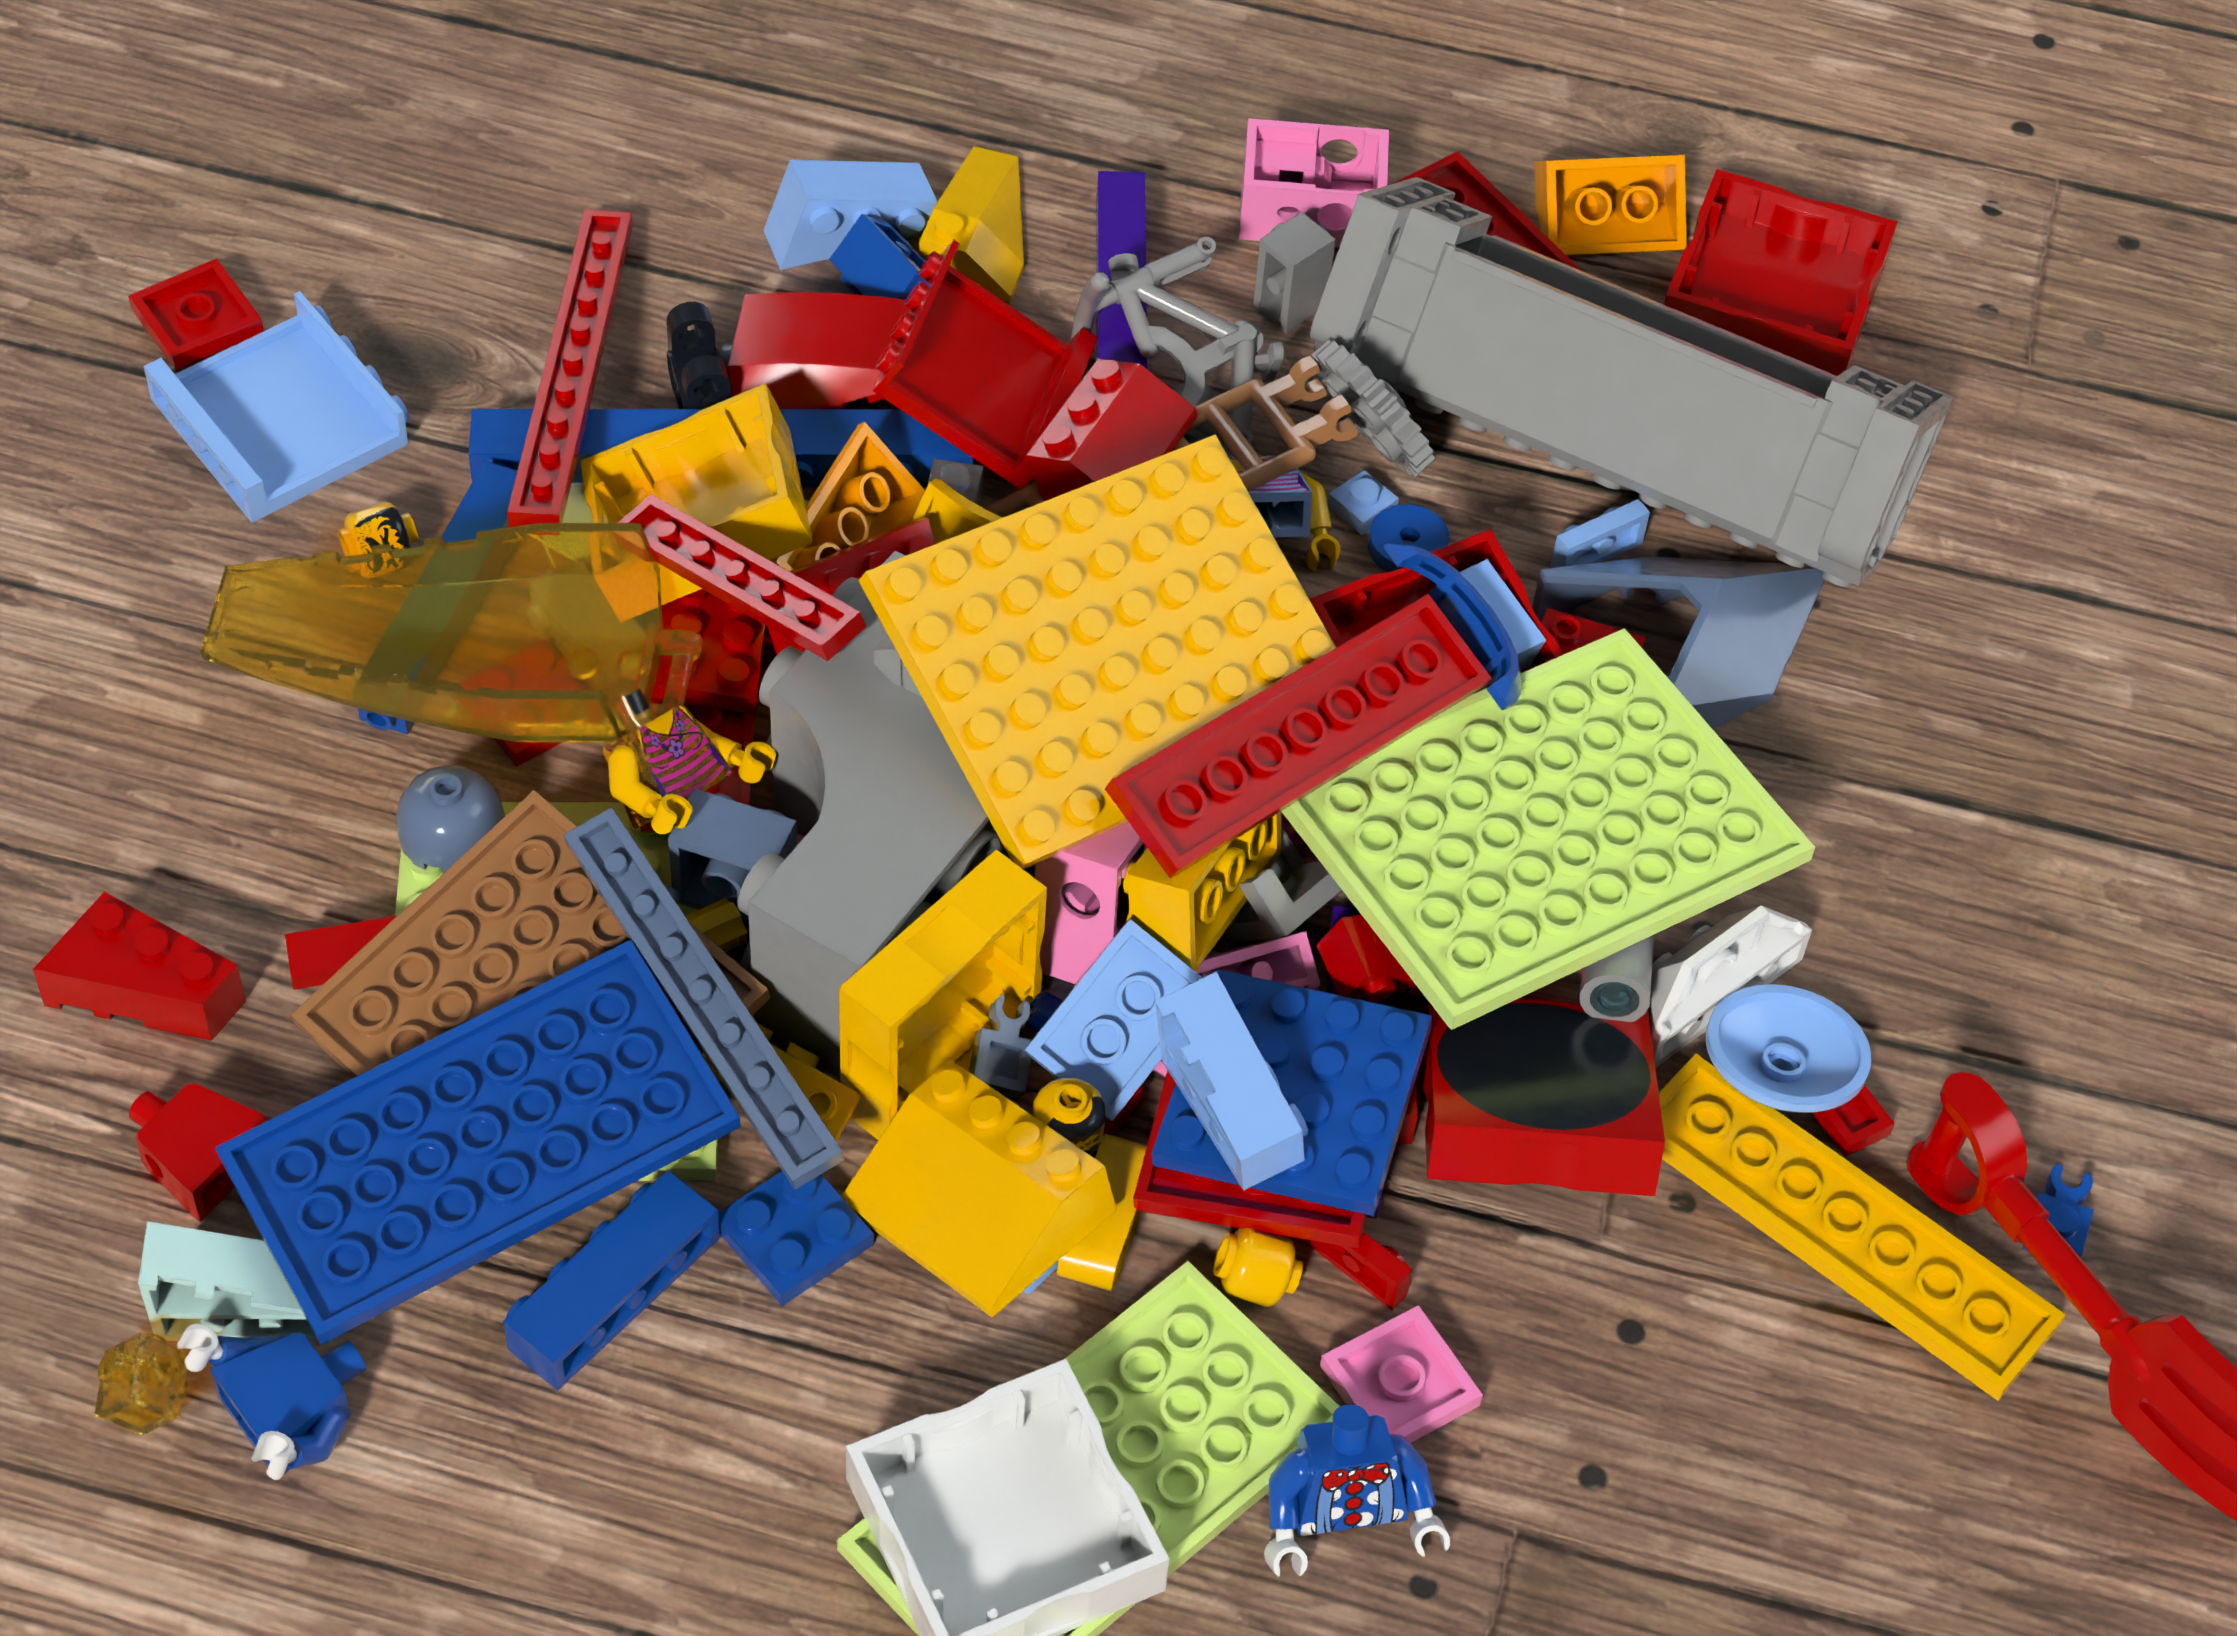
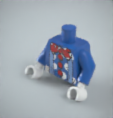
(1347, 1479)

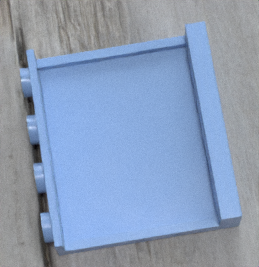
(281, 411)

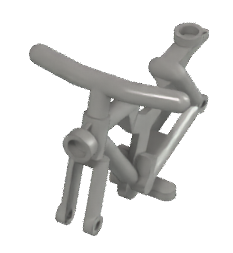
(1235, 342)

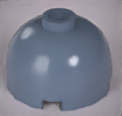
(446, 815)

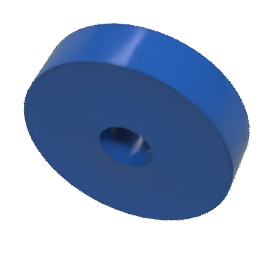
(1402, 524)

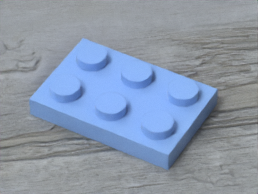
(1109, 1018)

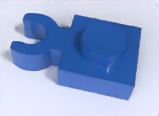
(2065, 1208)

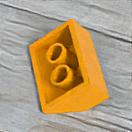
(1612, 204)

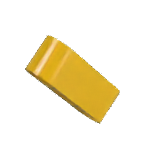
(1102, 1253)

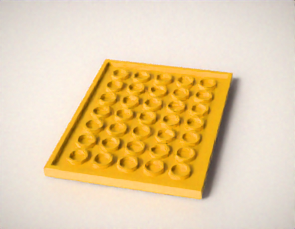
(1095, 636)

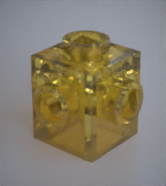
(141, 1383)

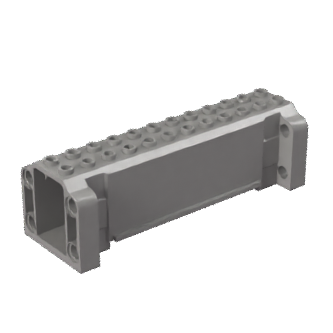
(1627, 385)

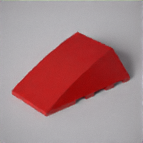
(812, 346)

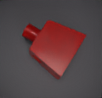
(181, 1141)

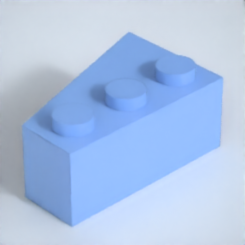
(825, 199)
(1228, 1082)

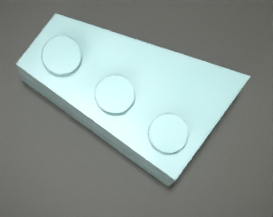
(216, 1283)

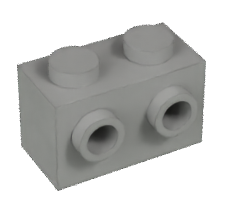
(1293, 271)

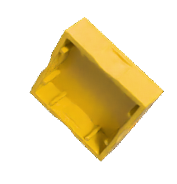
(721, 466)
(935, 987)

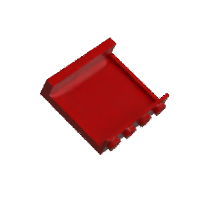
(978, 369)

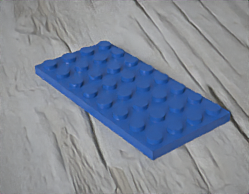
(476, 1140)

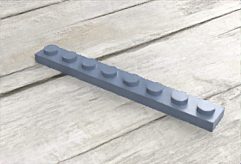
(704, 999)

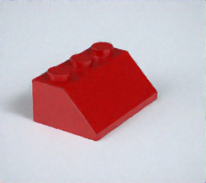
(1108, 425)

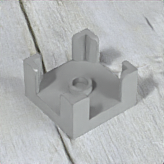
(1281, 897)

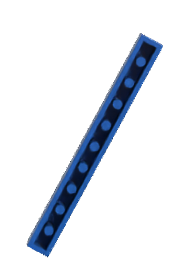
(815, 433)

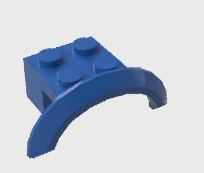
(1470, 617)

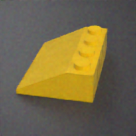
(978, 1189)

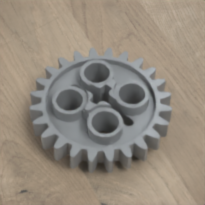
(1375, 408)

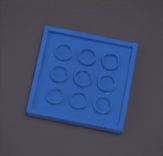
(1343, 1068)

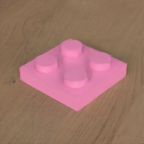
(1403, 1376)

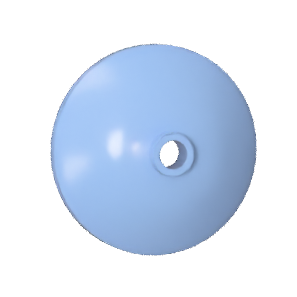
(1788, 1048)

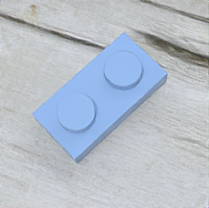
(1603, 537)

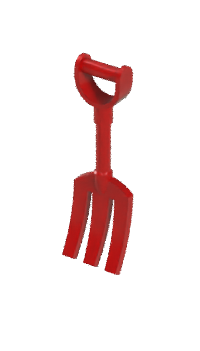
(2162, 1374)

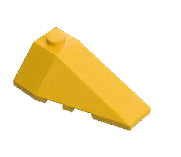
(985, 217)

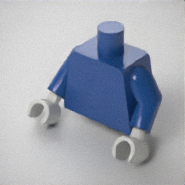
(278, 1392)

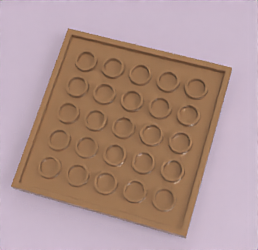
(475, 939)

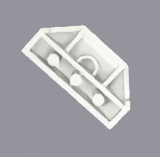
(1718, 960)

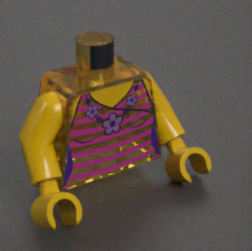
(668, 757)

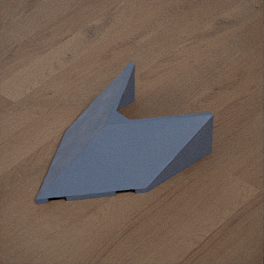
(1743, 625)

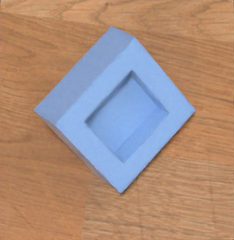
(1361, 501)

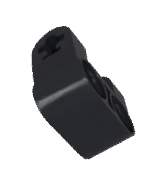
(694, 359)

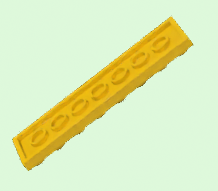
(1853, 1230)

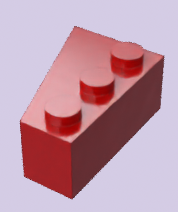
(140, 970)

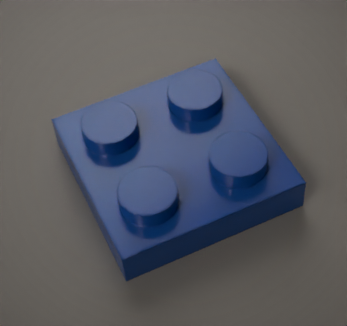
(793, 1234)

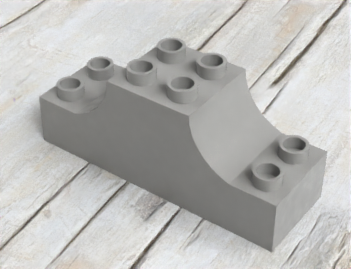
(881, 826)

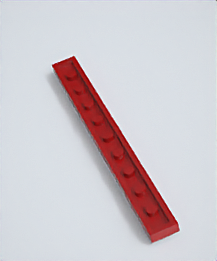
(570, 370)

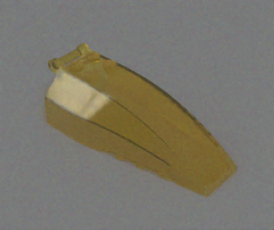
(471, 636)

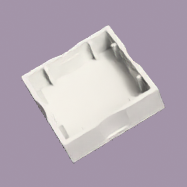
(1007, 1513)

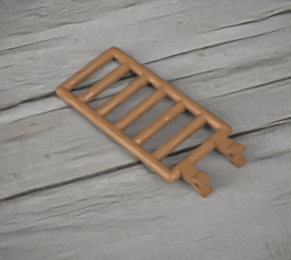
(1270, 400)

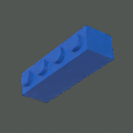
(611, 1279)

